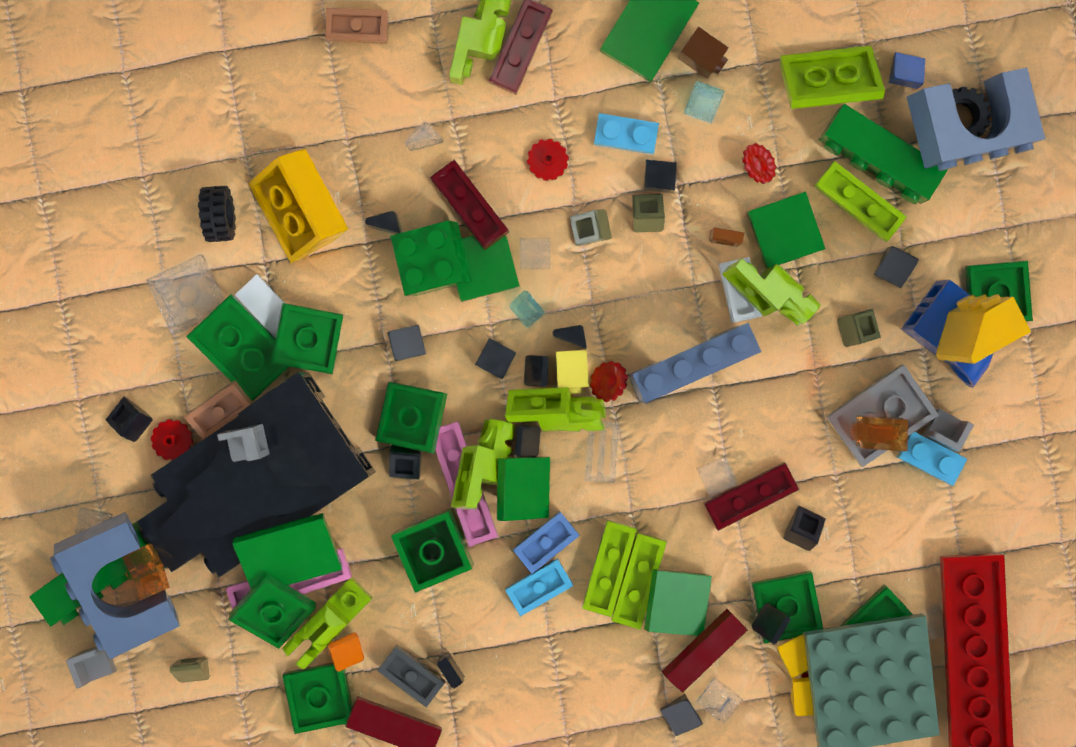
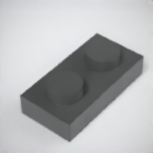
(411, 675)

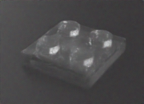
(185, 293)

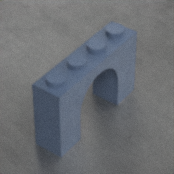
(946, 140)
(694, 363)
(115, 627)

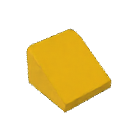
(794, 656)
(801, 697)

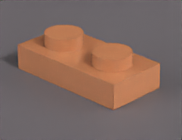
(356, 25)
(218, 410)

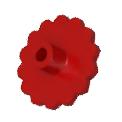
(547, 159)
(759, 163)
(608, 381)
(171, 439)

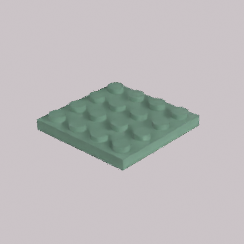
(872, 682)

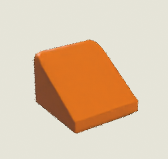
(345, 652)

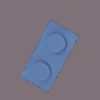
(546, 542)

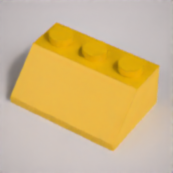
(297, 205)
(980, 328)

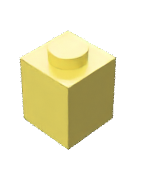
(572, 370)

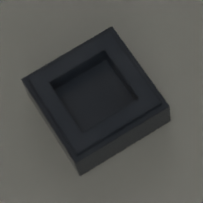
(450, 670)

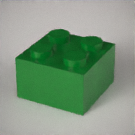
(431, 258)
(432, 550)

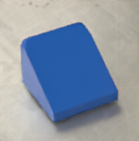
(907, 70)

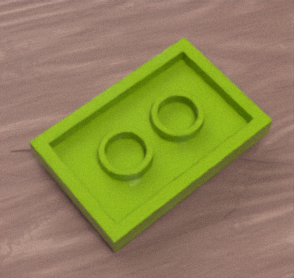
(831, 77)

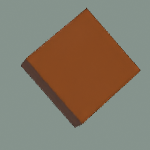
(726, 237)

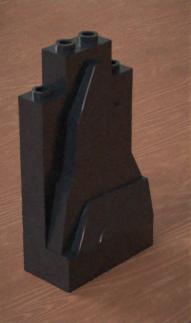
(225, 499)

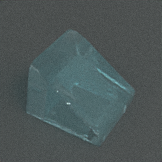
(704, 101)
(527, 309)

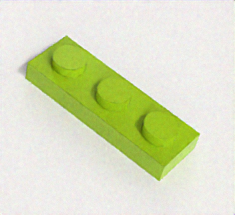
(860, 201)
(609, 568)
(636, 582)

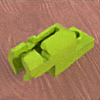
(479, 37)
(772, 291)
(555, 409)
(480, 463)
(329, 621)

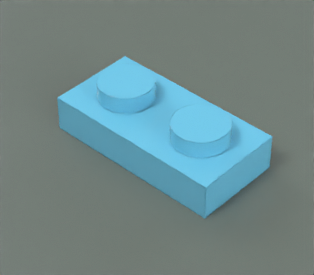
(626, 134)
(933, 458)
(539, 587)

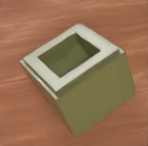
(648, 213)
(590, 227)
(858, 328)
(190, 669)

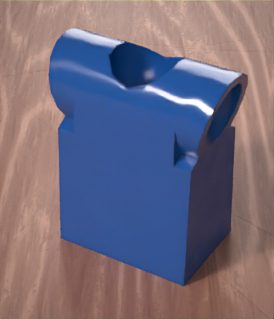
(927, 325)

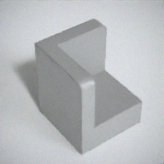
(948, 431)
(246, 443)
(89, 666)

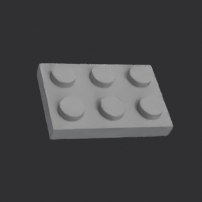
(890, 396)

